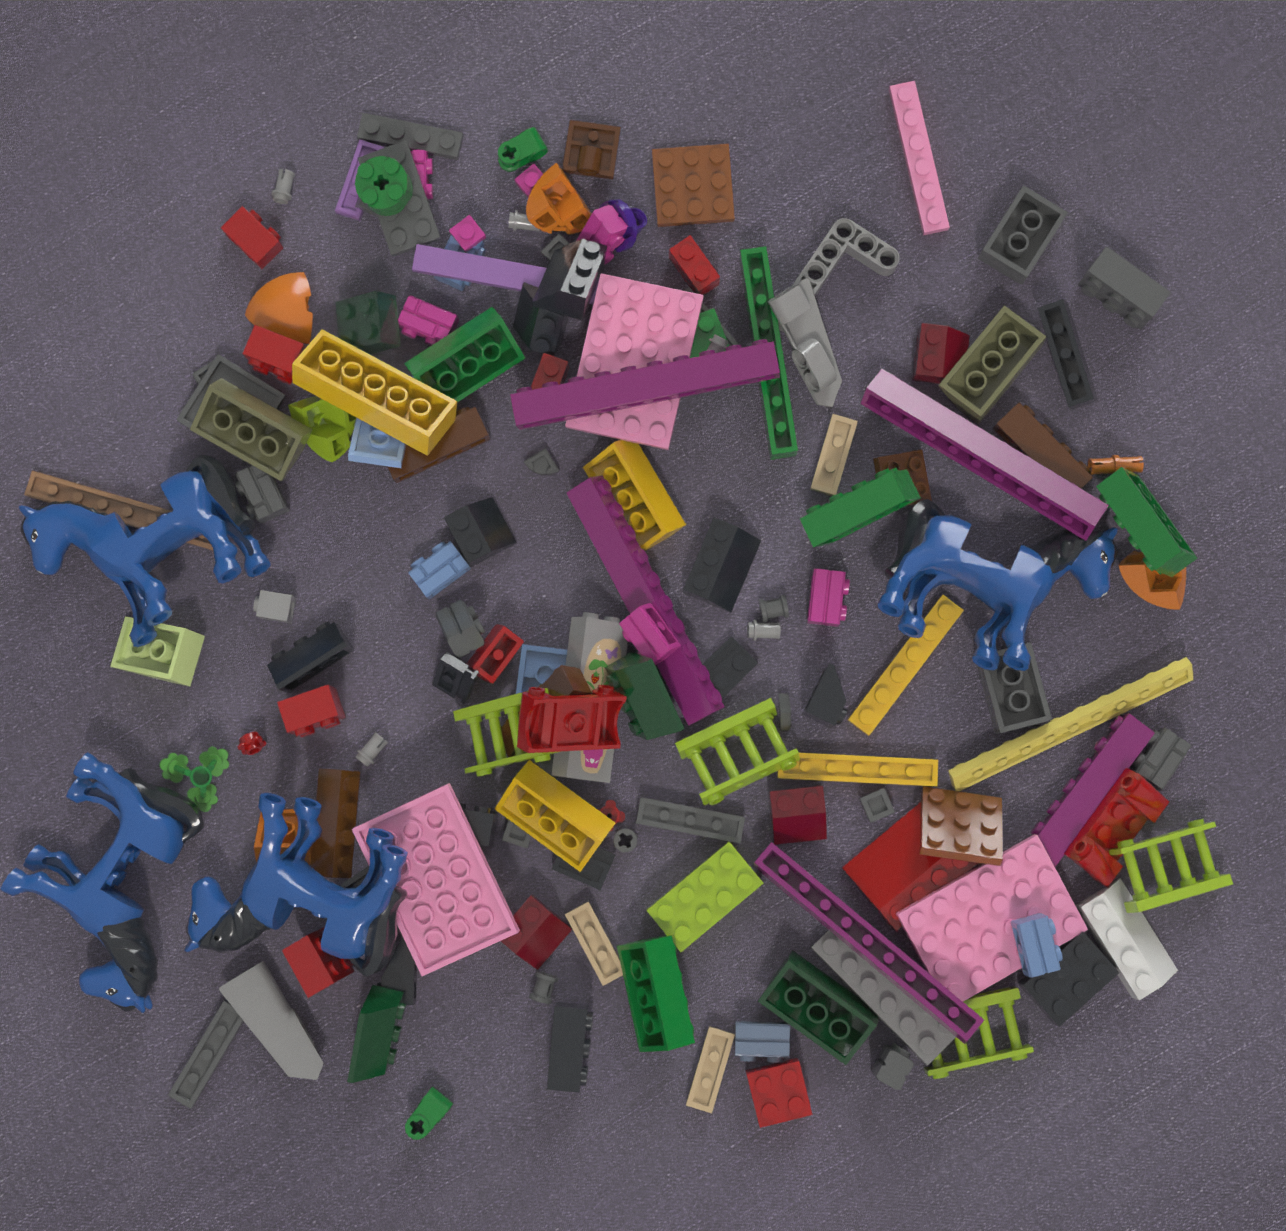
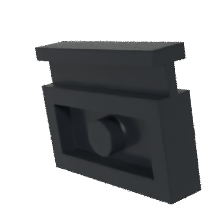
(729, 666)
(454, 677)
(594, 871)

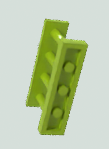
(492, 712)
(739, 726)
(1188, 885)
(979, 1004)

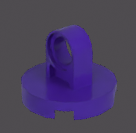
(629, 216)

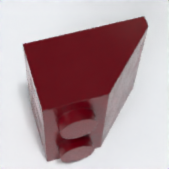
(937, 352)
(798, 815)
(539, 932)

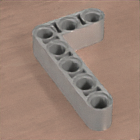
(850, 246)

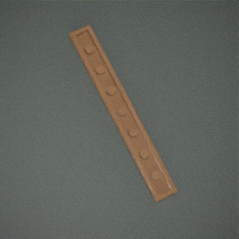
(132, 512)

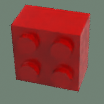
(272, 353)
(312, 710)
(314, 967)
(778, 1092)

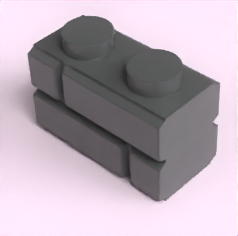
(262, 494)
(461, 628)
(1161, 758)
(892, 1065)

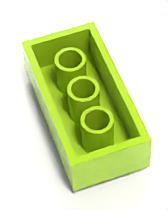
(704, 896)

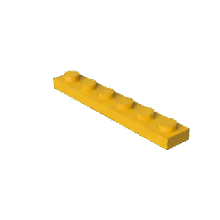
(905, 666)
(863, 769)

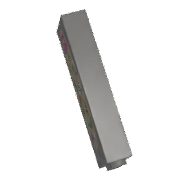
(591, 648)

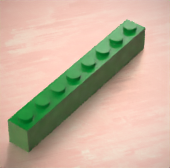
(764, 325)

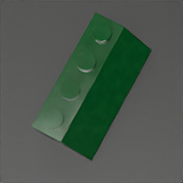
(819, 1007)

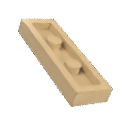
(833, 455)
(595, 943)
(710, 1069)

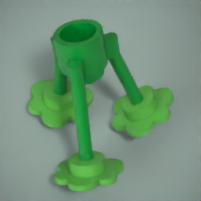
(200, 776)

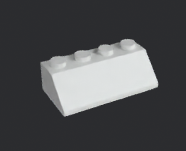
(1127, 940)

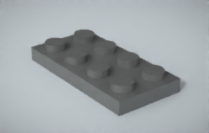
(416, 221)

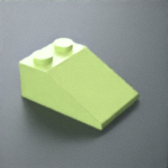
(167, 658)

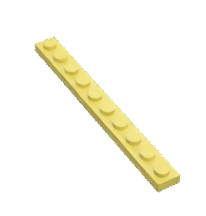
(1071, 724)

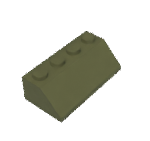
(992, 364)
(250, 429)

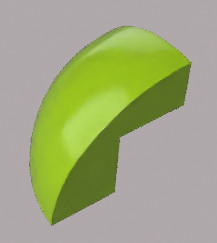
(329, 423)

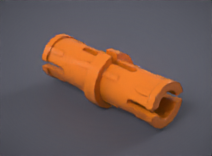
(1112, 464)

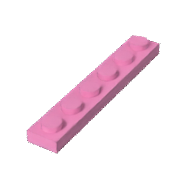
(919, 158)

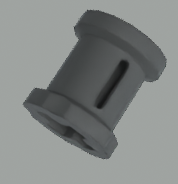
(773, 608)
(617, 838)
(543, 987)

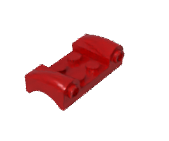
(569, 721)
(1116, 819)

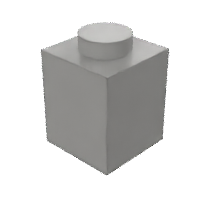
(274, 606)

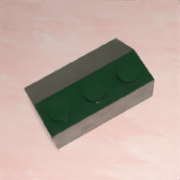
(647, 699)
(376, 1034)

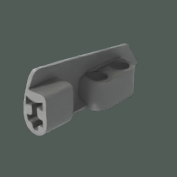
(812, 352)
(273, 1021)

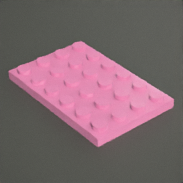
(633, 327)
(451, 890)
(966, 924)

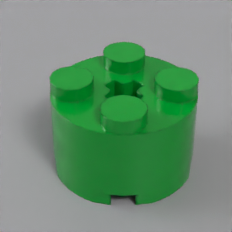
(371, 177)

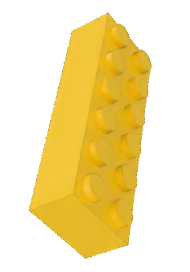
(374, 392)

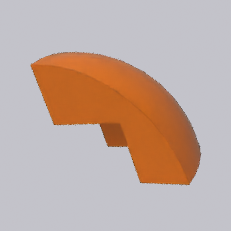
(556, 204)
(283, 307)
(1150, 585)

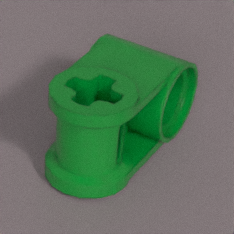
(525, 148)
(430, 1111)

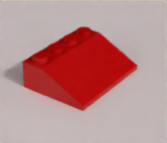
(894, 871)

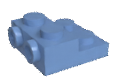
(538, 665)

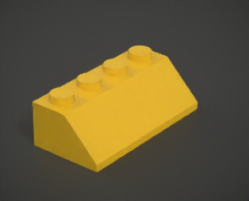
(638, 492)
(554, 815)

